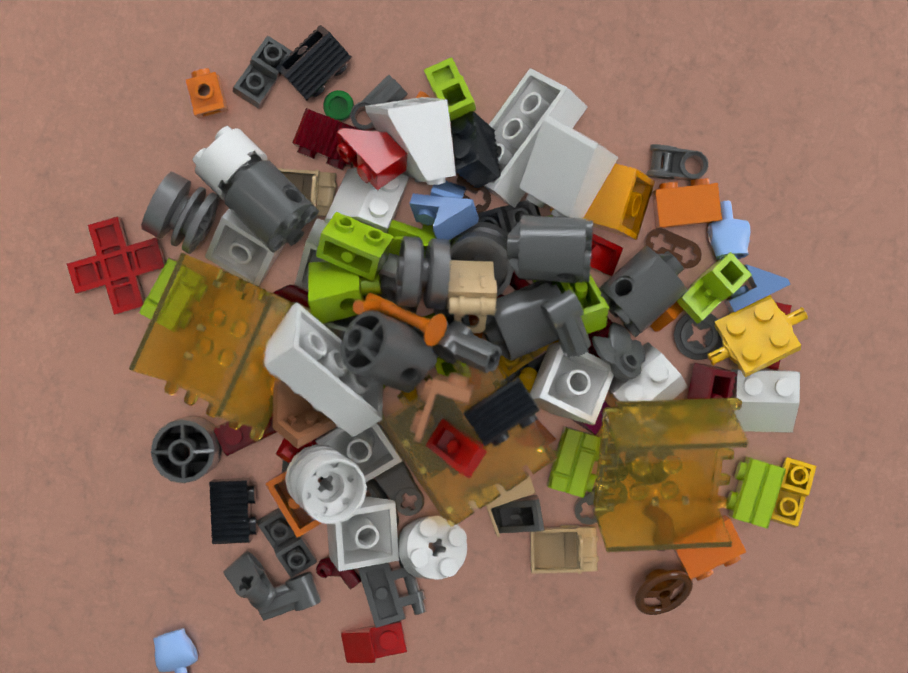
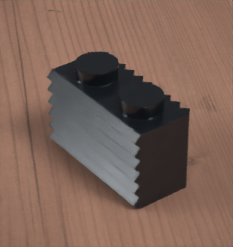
(314, 63)
(475, 149)
(501, 412)
(232, 511)

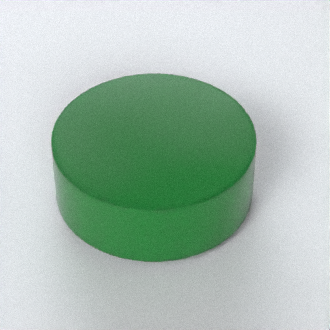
(338, 105)

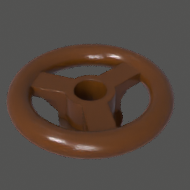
(660, 585)

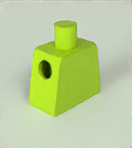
(335, 290)

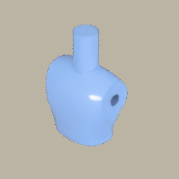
(729, 234)
(174, 651)

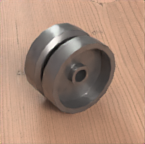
(484, 243)
(417, 272)

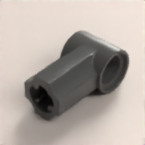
(386, 91)
(564, 318)
(463, 346)
(295, 594)

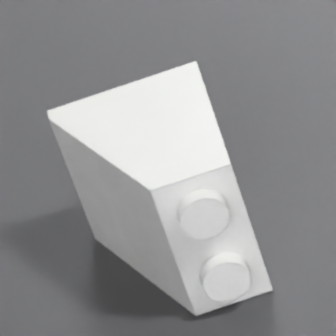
(423, 132)
(565, 170)

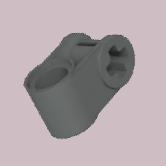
(674, 163)
(396, 483)
(251, 581)

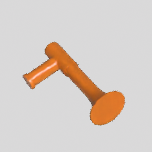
(432, 328)

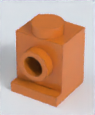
(212, 103)

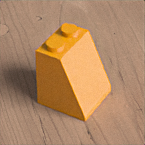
(621, 202)

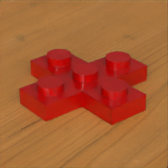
(116, 265)

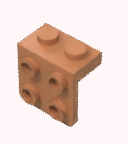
(454, 387)
(296, 417)

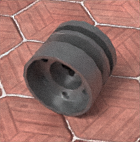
(185, 215)

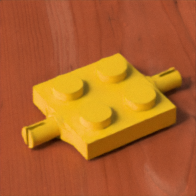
(757, 336)

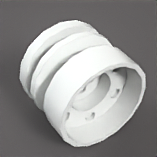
(338, 493)

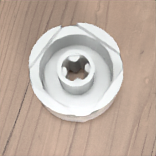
(224, 158)
(420, 560)

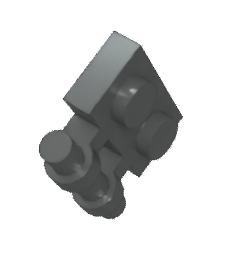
(383, 594)

